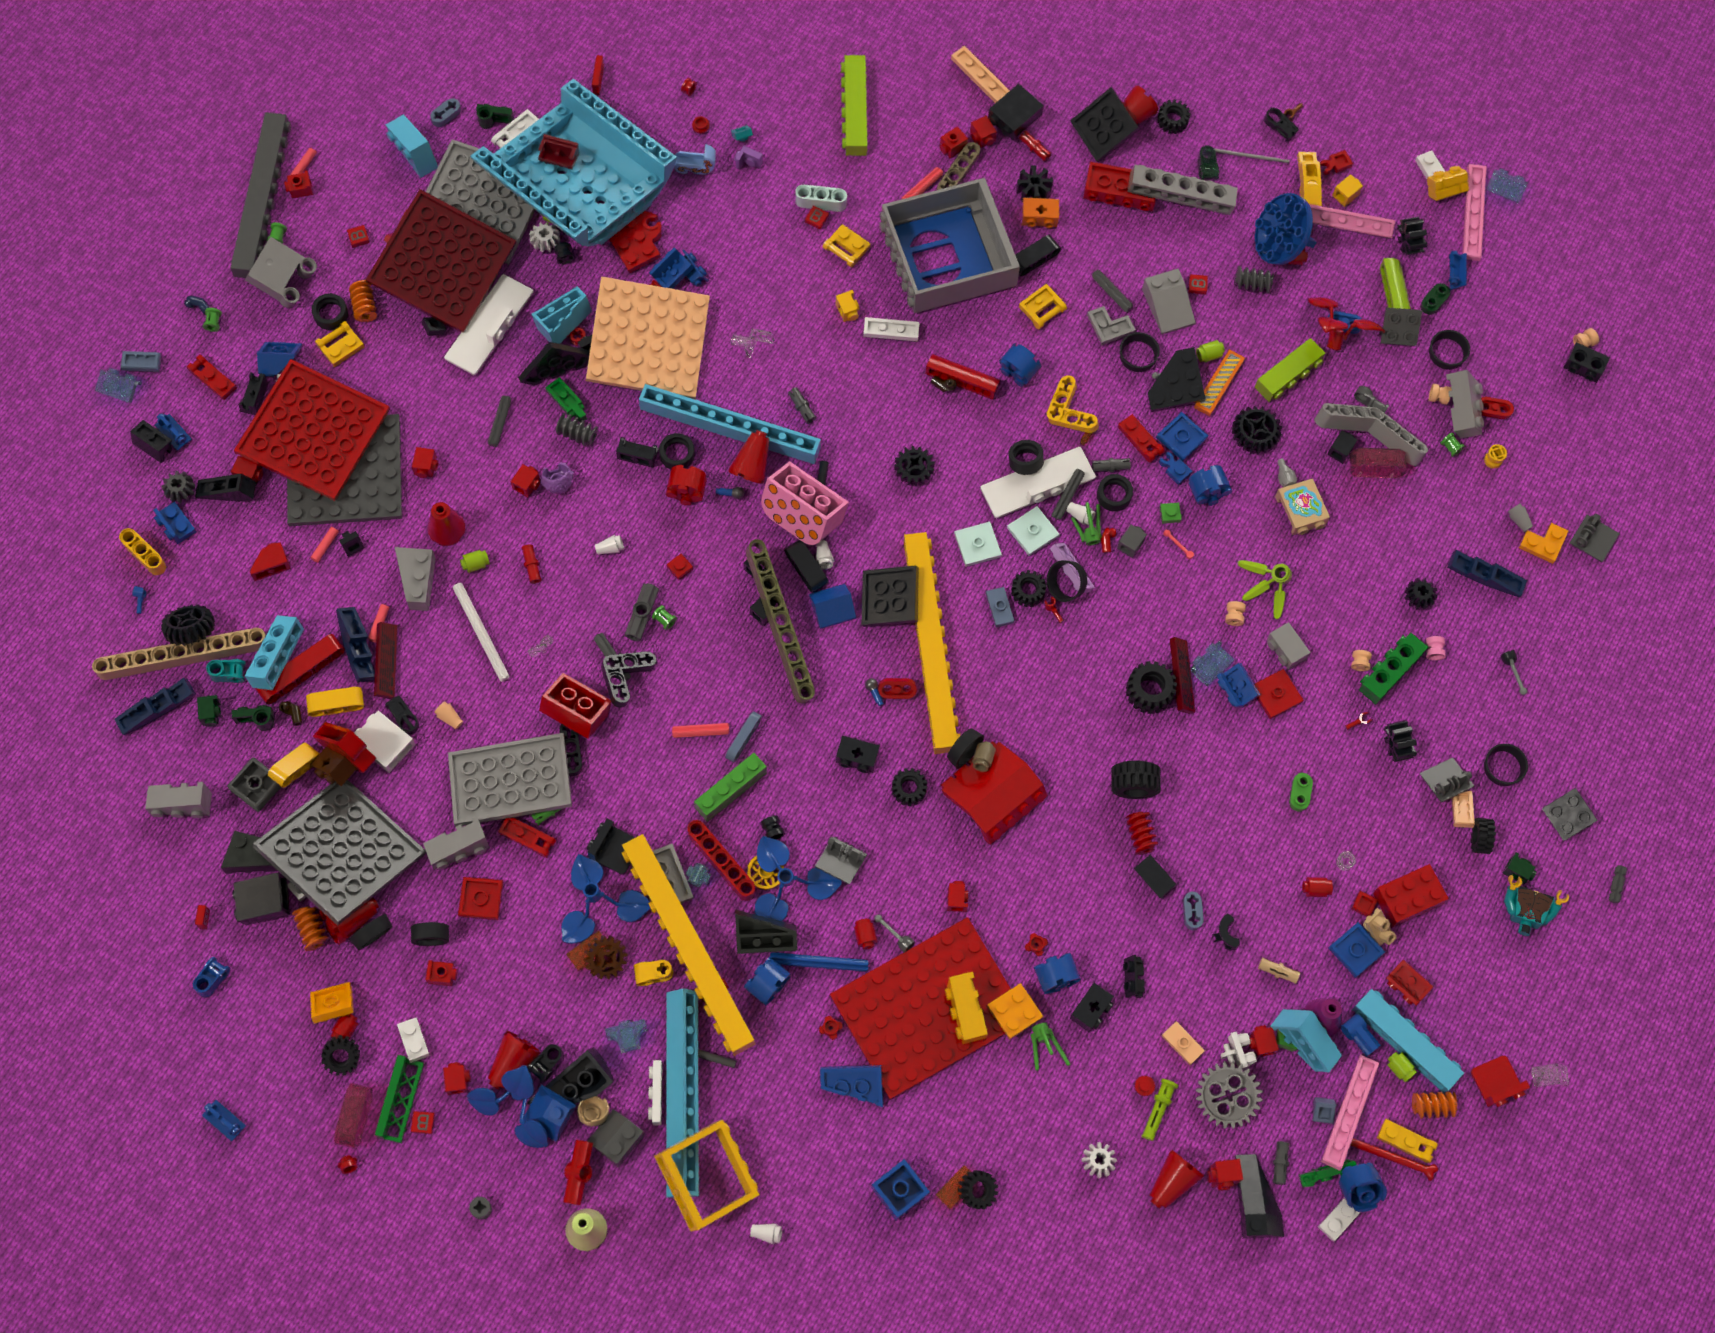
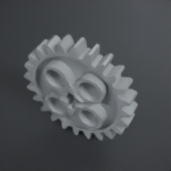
(1221, 1077)

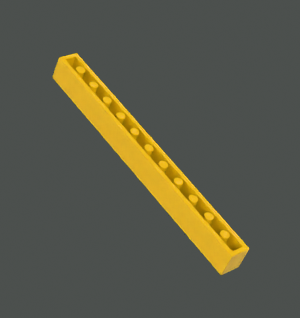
(931, 646)
(688, 944)

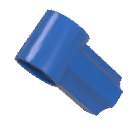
(1356, 1030)

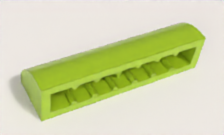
(1394, 283)

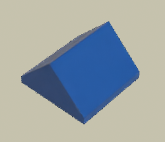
(832, 606)

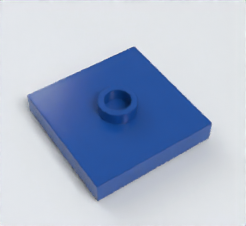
(1182, 436)
(1356, 949)

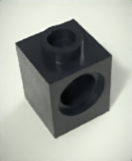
(1342, 446)

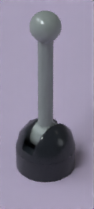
(1510, 658)

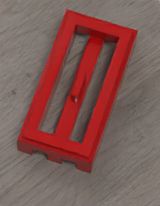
(597, 75)

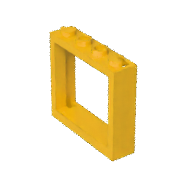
(679, 1188)

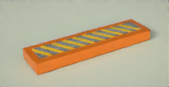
(1220, 382)

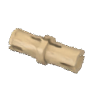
(1279, 970)

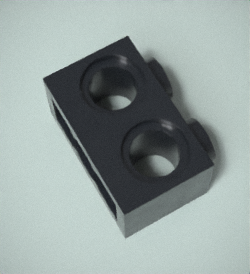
(1587, 358)

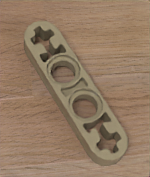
(961, 172)

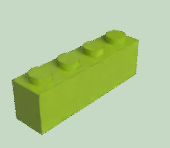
(1290, 370)

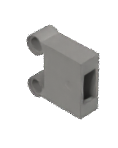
(275, 269)

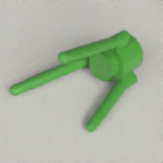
(1092, 534)
(1044, 1034)

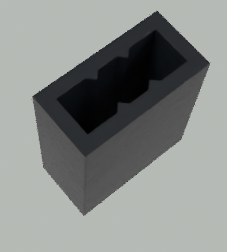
(1015, 112)
(261, 898)

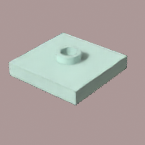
(1033, 531)
(977, 544)

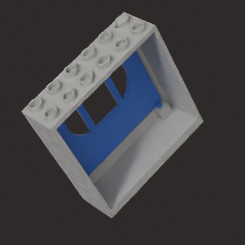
(973, 228)

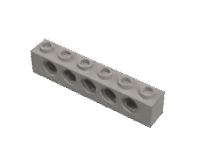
(1188, 196)

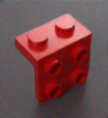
(1498, 1081)

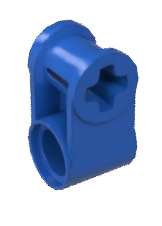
(211, 976)

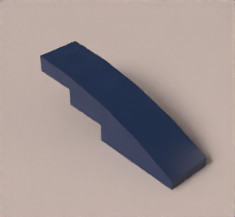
(1487, 574)
(355, 644)
(154, 707)

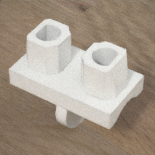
(1236, 1042)

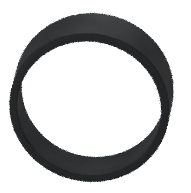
(1455, 336)
(1142, 337)
(1052, 581)
(964, 747)
(1517, 753)
(371, 932)

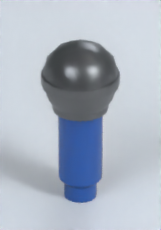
(736, 492)
(872, 686)

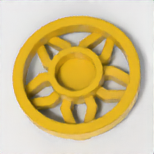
(763, 875)

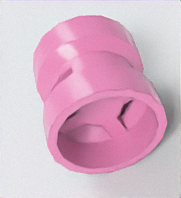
(1435, 648)

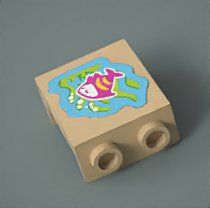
(1303, 506)

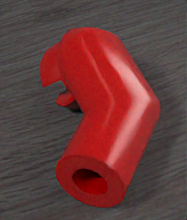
(1105, 539)

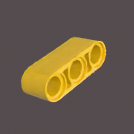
(139, 544)
(334, 701)
(293, 765)

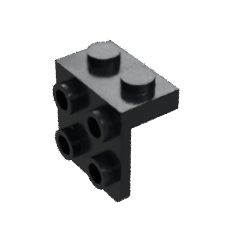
(607, 847)

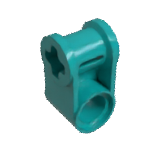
(230, 670)

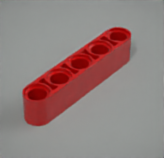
(304, 667)
(719, 851)

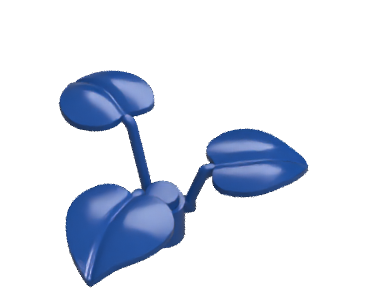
(773, 855)
(585, 876)
(520, 1086)

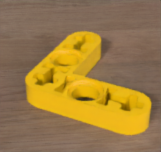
(1065, 413)

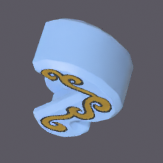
(696, 162)

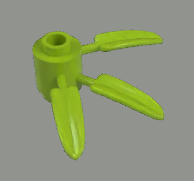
(1263, 586)

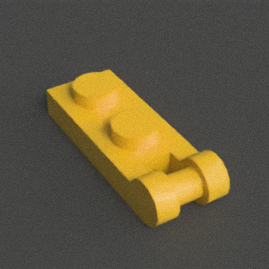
(1406, 1140)

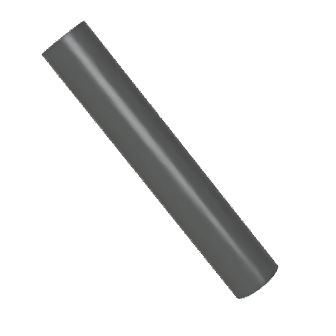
(716, 1058)

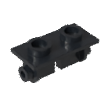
(1133, 967)

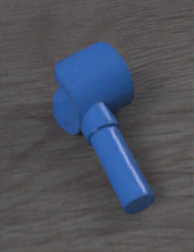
(141, 594)

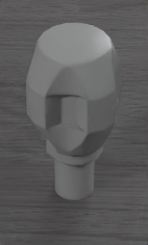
(1286, 475)

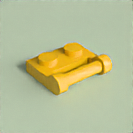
(849, 241)
(1038, 302)
(341, 349)

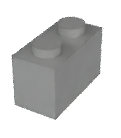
(1288, 646)

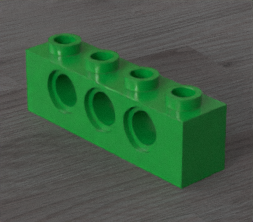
(1376, 691)

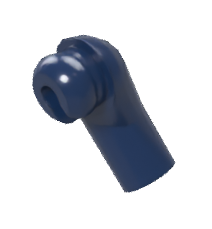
(192, 301)

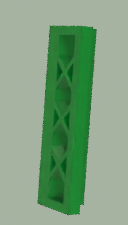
(391, 1099)

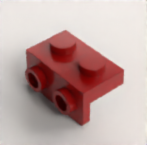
(1409, 982)

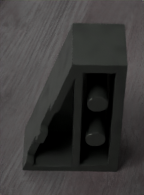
(243, 857)
(763, 934)

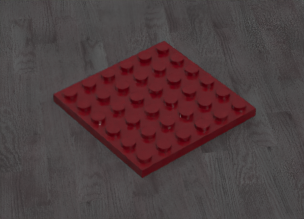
(441, 261)

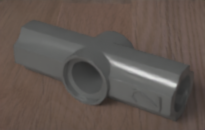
(644, 602)

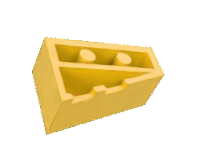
(966, 1008)

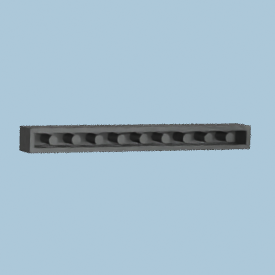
(260, 193)

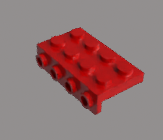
(1110, 185)

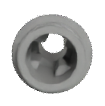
(1520, 517)

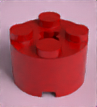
(686, 484)

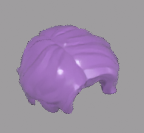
(557, 480)

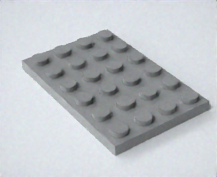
(509, 779)

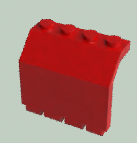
(997, 796)

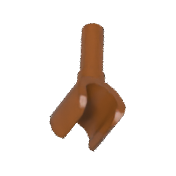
(1292, 111)

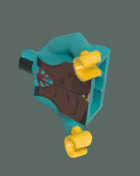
(1531, 907)

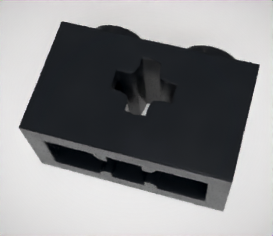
(848, 749)
(1095, 996)

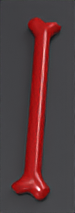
(1427, 1170)

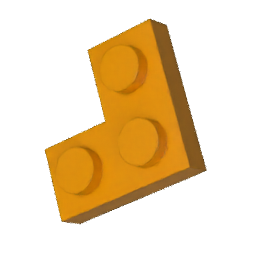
(1547, 546)

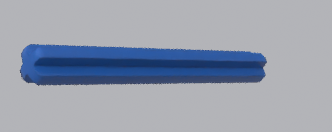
(820, 962)

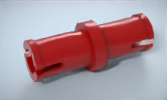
(1035, 146)
(531, 564)

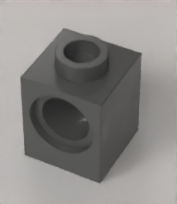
(1132, 540)

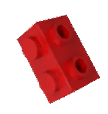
(1225, 1174)

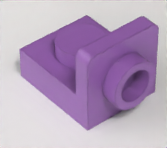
(749, 156)

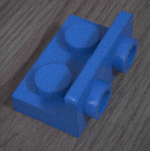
(175, 522)

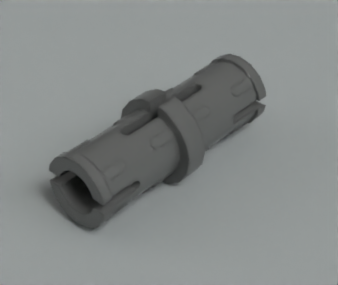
(802, 405)
(1111, 464)
(1281, 1163)

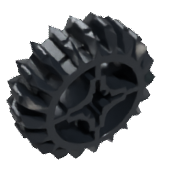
(1251, 420)
(188, 625)

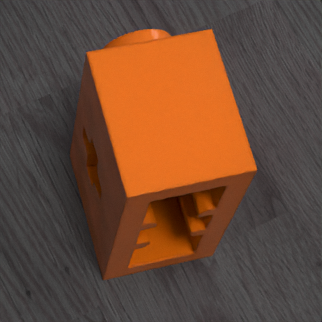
(1040, 212)

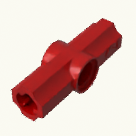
(578, 1172)

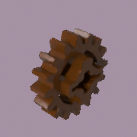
(600, 964)

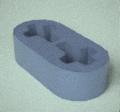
(445, 112)
(1198, 911)

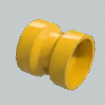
(1495, 456)

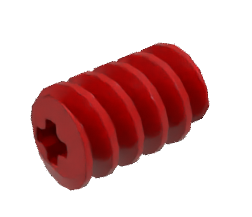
(1141, 832)

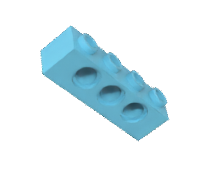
(274, 652)

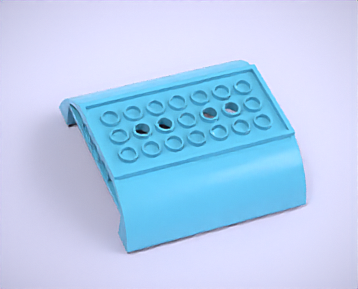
(613, 163)

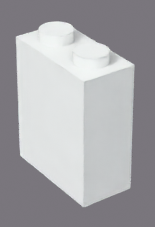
(385, 740)

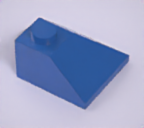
(275, 356)
(550, 1111)

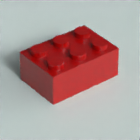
(575, 705)
(1410, 895)

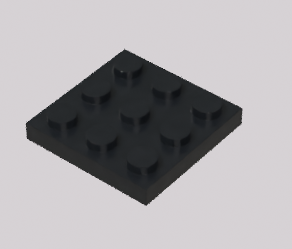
(1105, 124)
(890, 596)

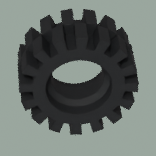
(1173, 125)
(1028, 578)
(909, 775)
(1483, 836)
(336, 1066)
(967, 1186)

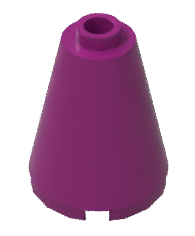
(1328, 1013)

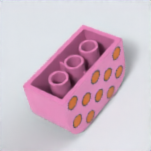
(802, 504)

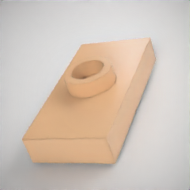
(1463, 810)
(1183, 1043)

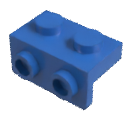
(671, 269)
(1238, 686)

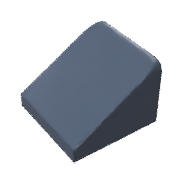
(1324, 1110)

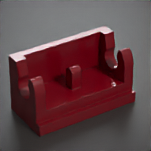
(558, 151)

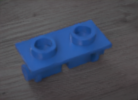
(1458, 270)
(698, 273)
(170, 428)
(223, 1120)

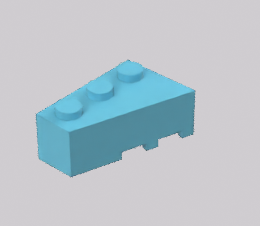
(412, 145)
(562, 315)
(1309, 1037)

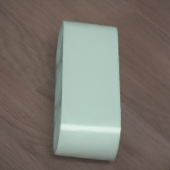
(829, 194)

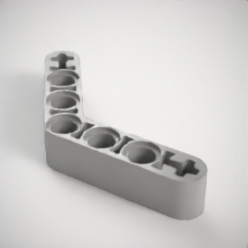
(1376, 423)

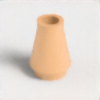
(448, 715)

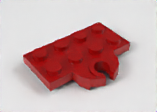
(636, 241)

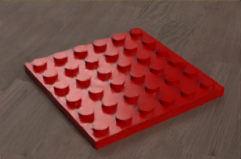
(312, 429)

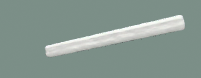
(481, 632)

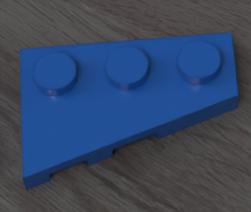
(854, 1081)

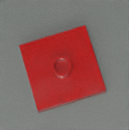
(1277, 694)
(480, 898)

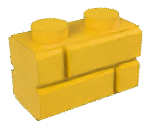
(1447, 183)

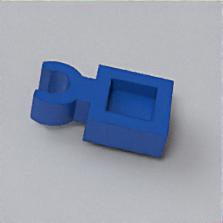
(1177, 470)

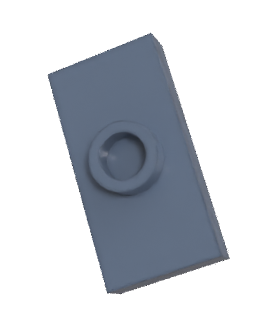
(140, 361)
(999, 607)

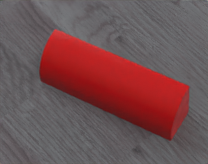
(964, 376)

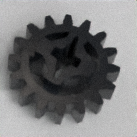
(914, 458)

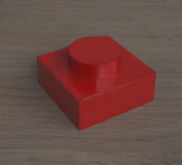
(679, 566)

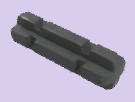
(1617, 884)

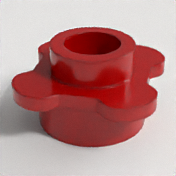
(1042, 942)
(830, 1022)

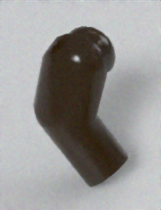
(944, 386)
(293, 711)

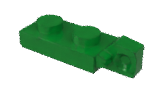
(566, 399)
(1322, 1173)

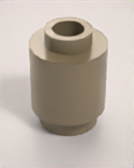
(983, 756)

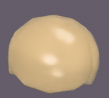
(593, 1111)

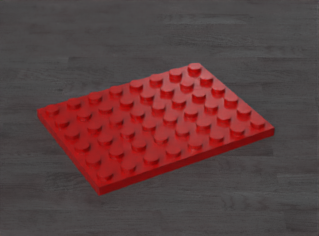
(903, 1011)

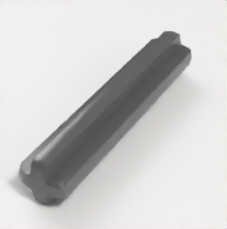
(1112, 290)
(499, 421)
(1068, 494)
(607, 649)

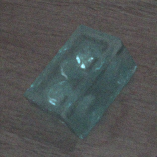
(1507, 185)
(117, 385)
(1212, 663)

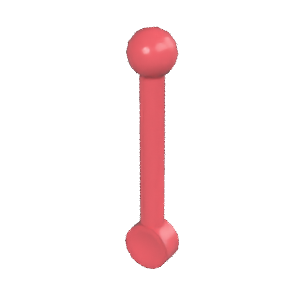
(1189, 554)

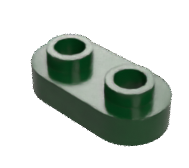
(1436, 298)

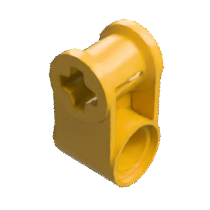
(650, 972)

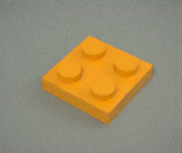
(331, 1002)
(1015, 1011)

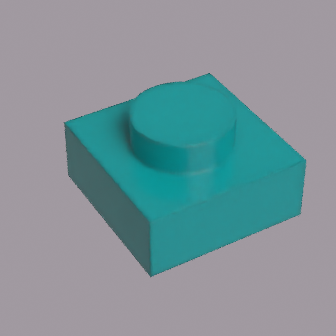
(742, 133)

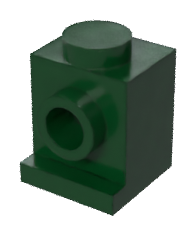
(209, 710)
(1519, 867)

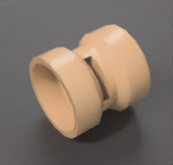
(1588, 338)
(1439, 393)
(1235, 613)

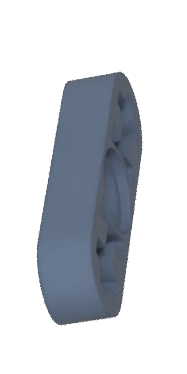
(743, 736)

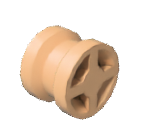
(1361, 660)

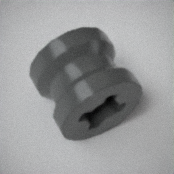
(483, 1210)

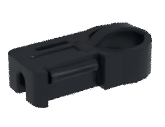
(1283, 126)
(402, 713)

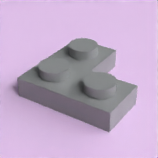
(1108, 330)

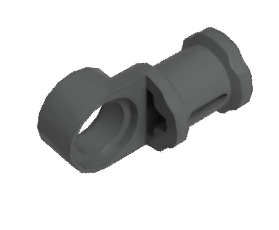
(1365, 396)

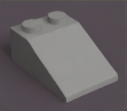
(1168, 301)

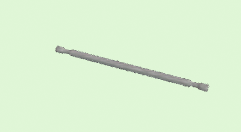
(1251, 155)

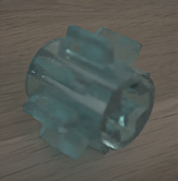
(698, 875)

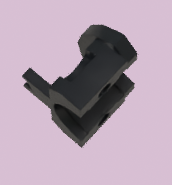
(1229, 942)

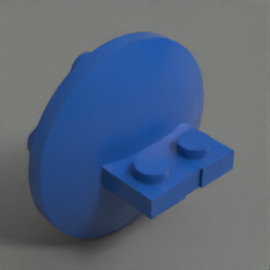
(1284, 229)

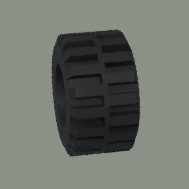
(1154, 673)
(1136, 779)

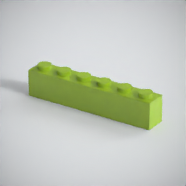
(855, 105)

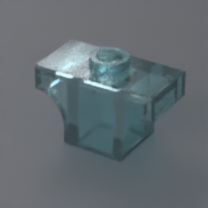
(627, 1034)

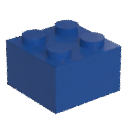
(900, 1189)

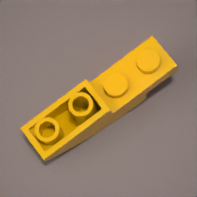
(1310, 178)

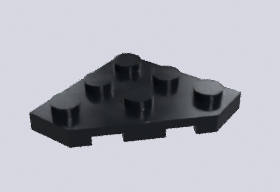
(553, 363)
(1178, 382)

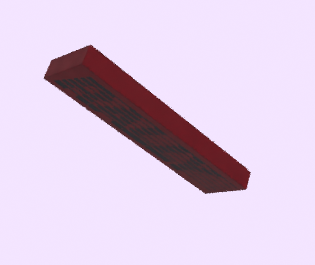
(385, 660)
(1182, 673)

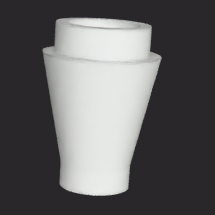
(1079, 512)
(610, 545)
(824, 555)
(767, 1232)

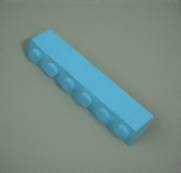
(1405, 1038)

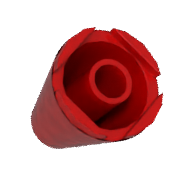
(1140, 105)
(752, 458)
(445, 525)
(352, 923)
(511, 1055)
(1173, 1180)

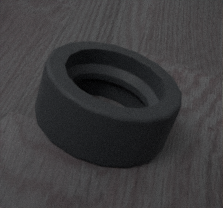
(323, 300)
(673, 439)
(1026, 446)
(1121, 481)
(430, 934)

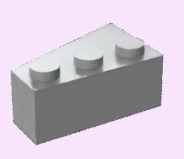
(1467, 404)
(417, 574)
(179, 800)
(456, 845)

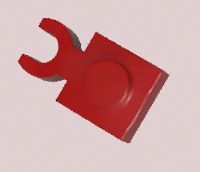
(1339, 162)

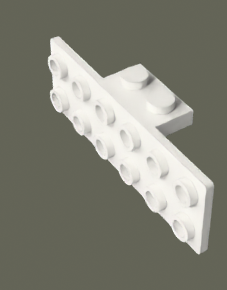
(489, 324)
(1020, 490)

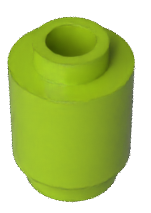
(1210, 351)
(474, 561)
(1401, 1066)

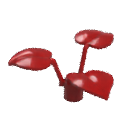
(1335, 327)

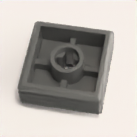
(254, 796)

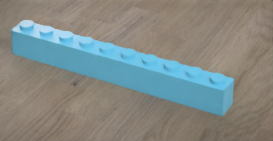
(728, 423)
(683, 1084)

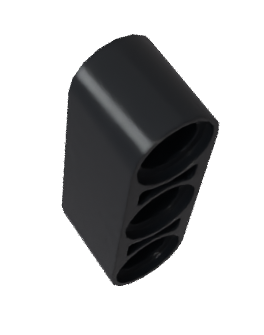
(1037, 254)
(806, 566)

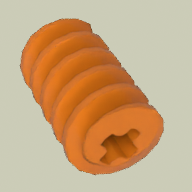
(362, 301)
(309, 928)
(1434, 1103)

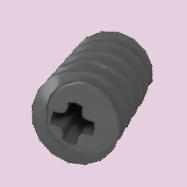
(1252, 279)
(576, 431)

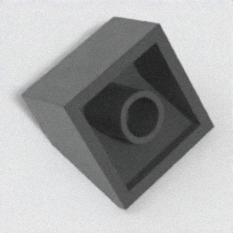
(616, 1138)

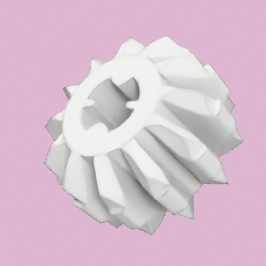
(544, 237)
(1092, 1155)

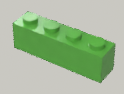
(730, 787)

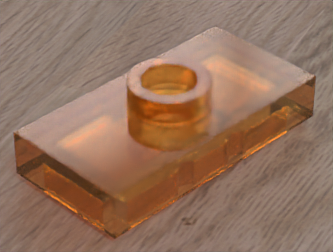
(577, 954)
(949, 1192)

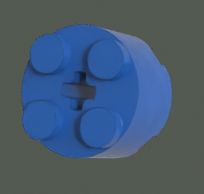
(1019, 364)
(1209, 485)
(1057, 973)
(767, 981)
(1362, 1187)

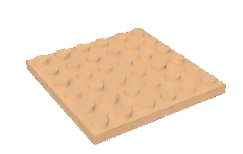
(647, 337)

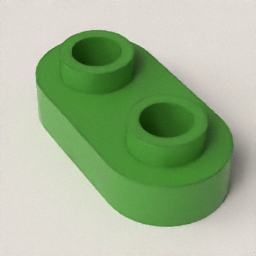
(1300, 791)

